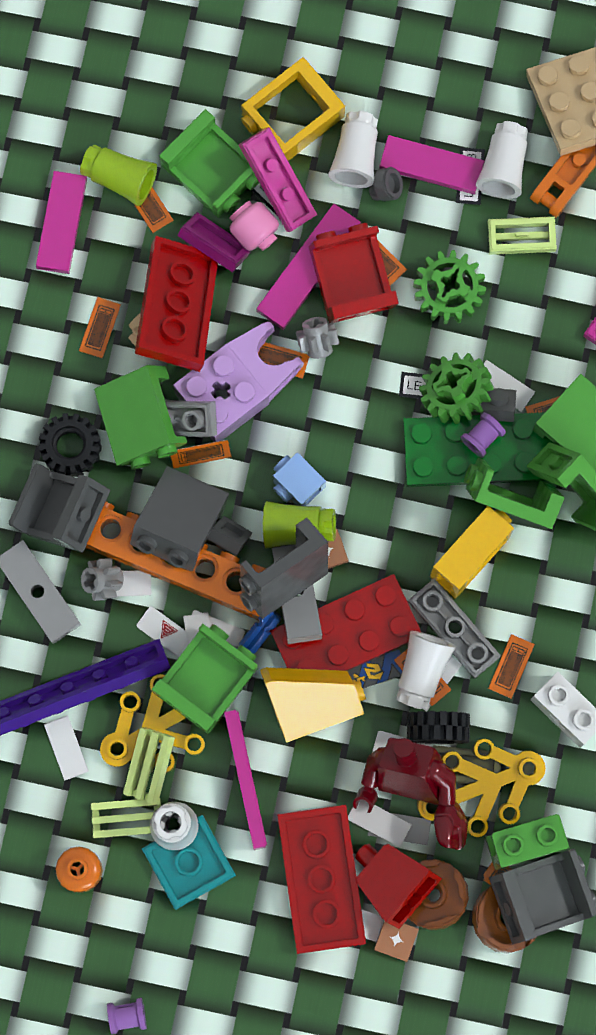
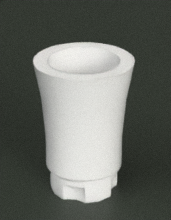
(356, 151)
(504, 162)
(423, 669)
(178, 838)

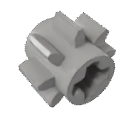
(317, 337)
(102, 579)

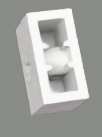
(567, 709)

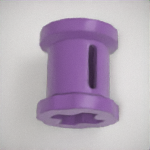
(483, 435)
(126, 1016)

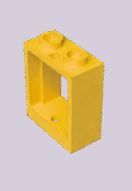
(319, 91)
(472, 551)

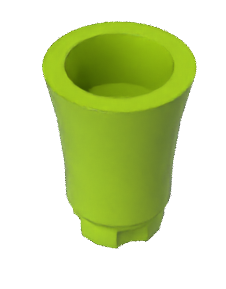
(119, 173)
(281, 522)

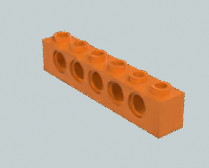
(211, 588)

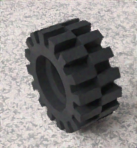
(60, 427)
(438, 727)

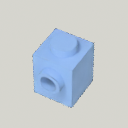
(297, 480)

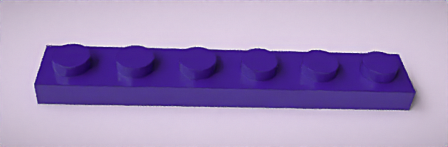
(82, 686)

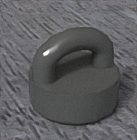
(386, 185)

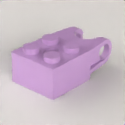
(244, 376)

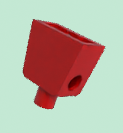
(394, 882)

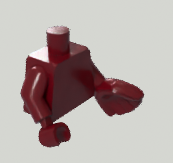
(418, 774)

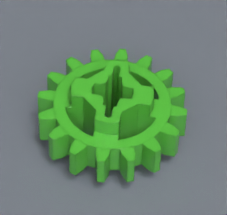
(460, 294)
(456, 388)

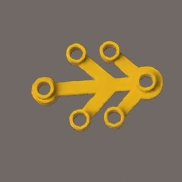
(150, 721)
(490, 783)

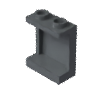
(59, 508)
(178, 518)
(288, 575)
(544, 896)

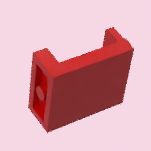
(351, 273)

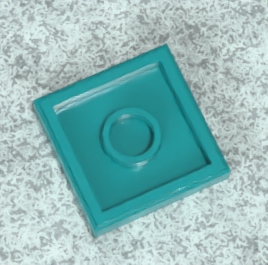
(192, 870)

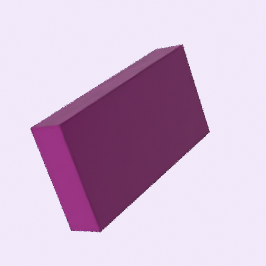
(213, 241)

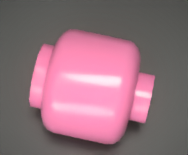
(254, 226)

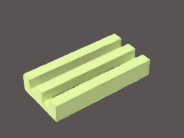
(494, 224)
(143, 764)
(97, 819)

